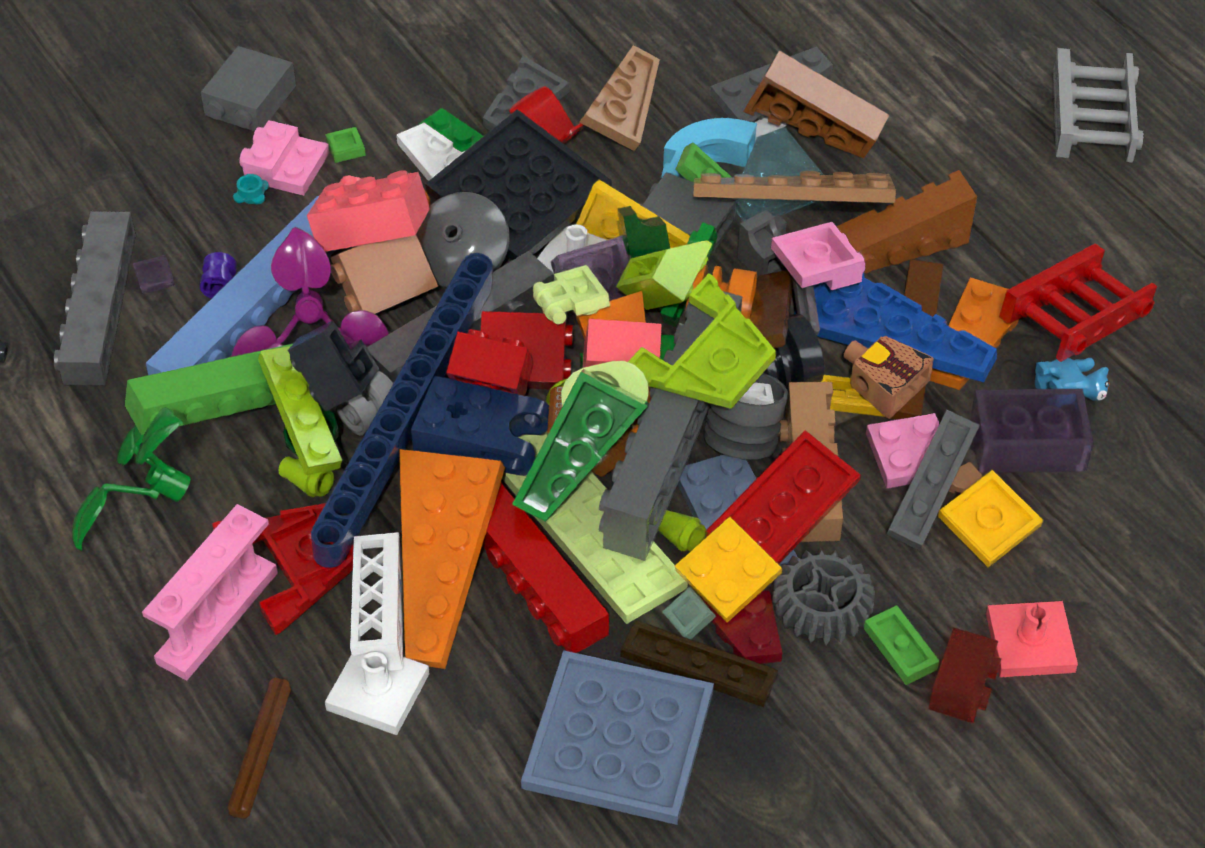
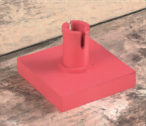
(1032, 638)

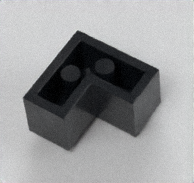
(332, 366)

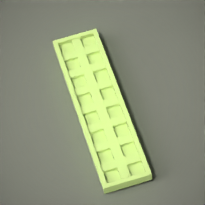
(624, 581)

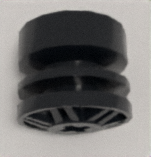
(800, 356)

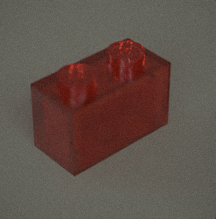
(964, 675)

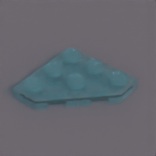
(775, 155)

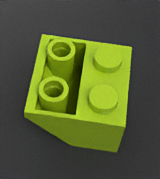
(665, 275)

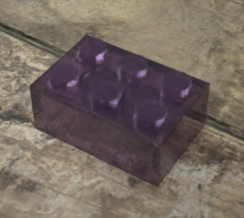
(1031, 430)

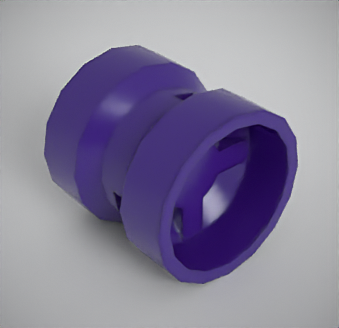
(217, 272)

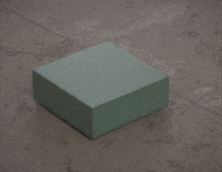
(689, 613)

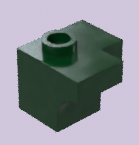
(640, 234)

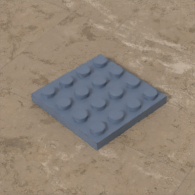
(618, 737)

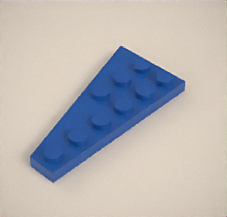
(875, 310)

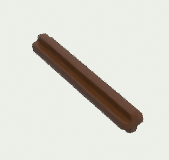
(259, 748)

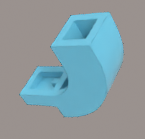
(720, 138)

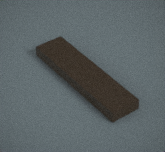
(698, 661)

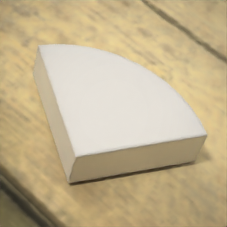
(758, 394)

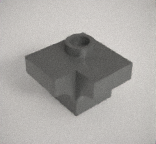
(756, 240)

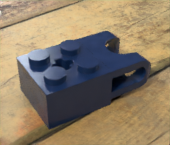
(479, 423)

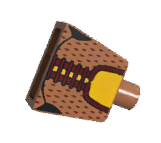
(888, 373)

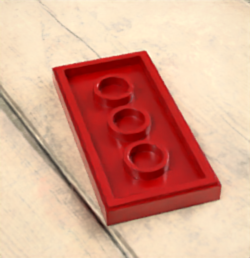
(791, 496)

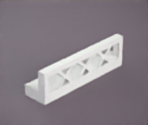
(391, 598)

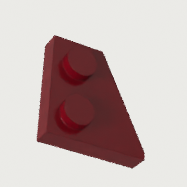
(752, 631)

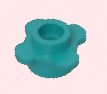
(250, 189)

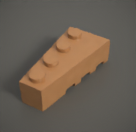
(810, 411)

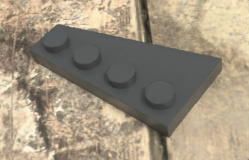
(736, 92)

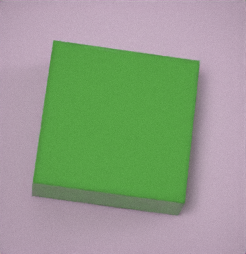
(345, 144)

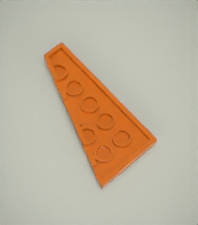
(443, 529)

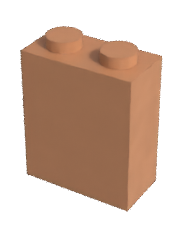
(382, 274)

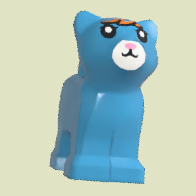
(1069, 376)

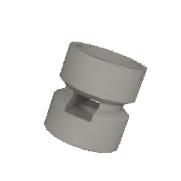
(362, 409)

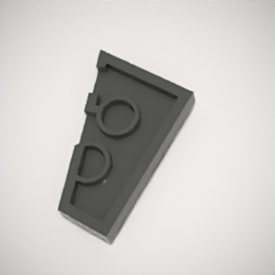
(525, 80)

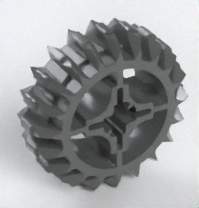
(829, 586)

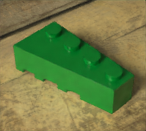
(581, 435)

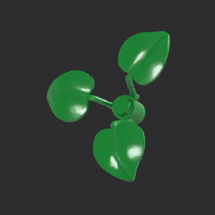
(161, 477)

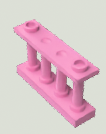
(210, 592)

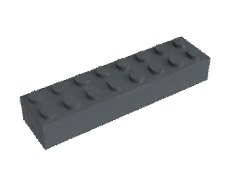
(655, 455)

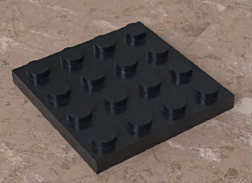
(527, 176)

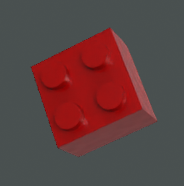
(490, 362)

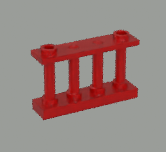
(1070, 277)

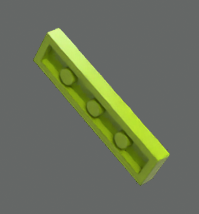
(299, 413)

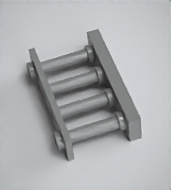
(1067, 113)

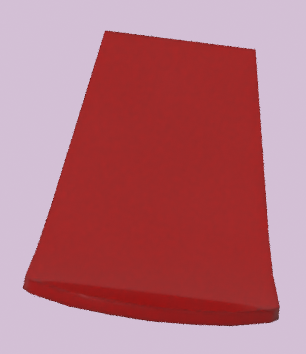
(548, 113)

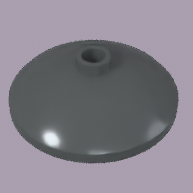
(479, 227)

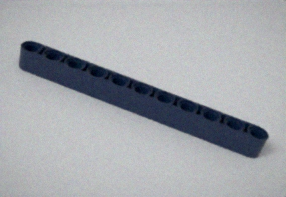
(428, 359)

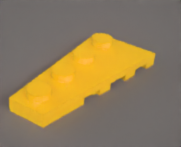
(601, 214)

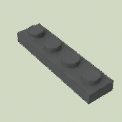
(933, 480)

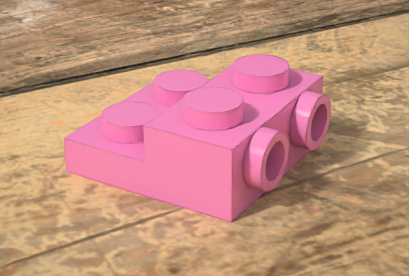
(284, 157)
(819, 256)

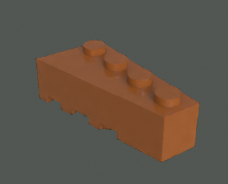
(916, 226)

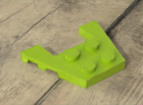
(720, 361)

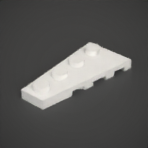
(427, 149)

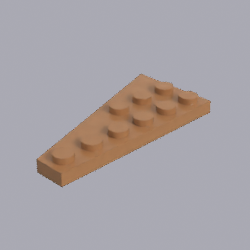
(807, 186)

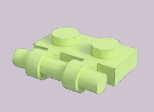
(571, 290)

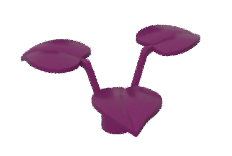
(304, 264)

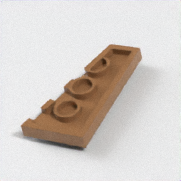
(625, 99)

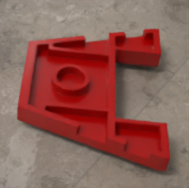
(291, 546)

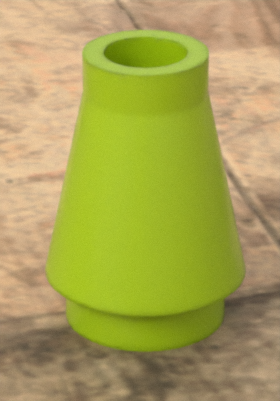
(312, 484)
(682, 530)

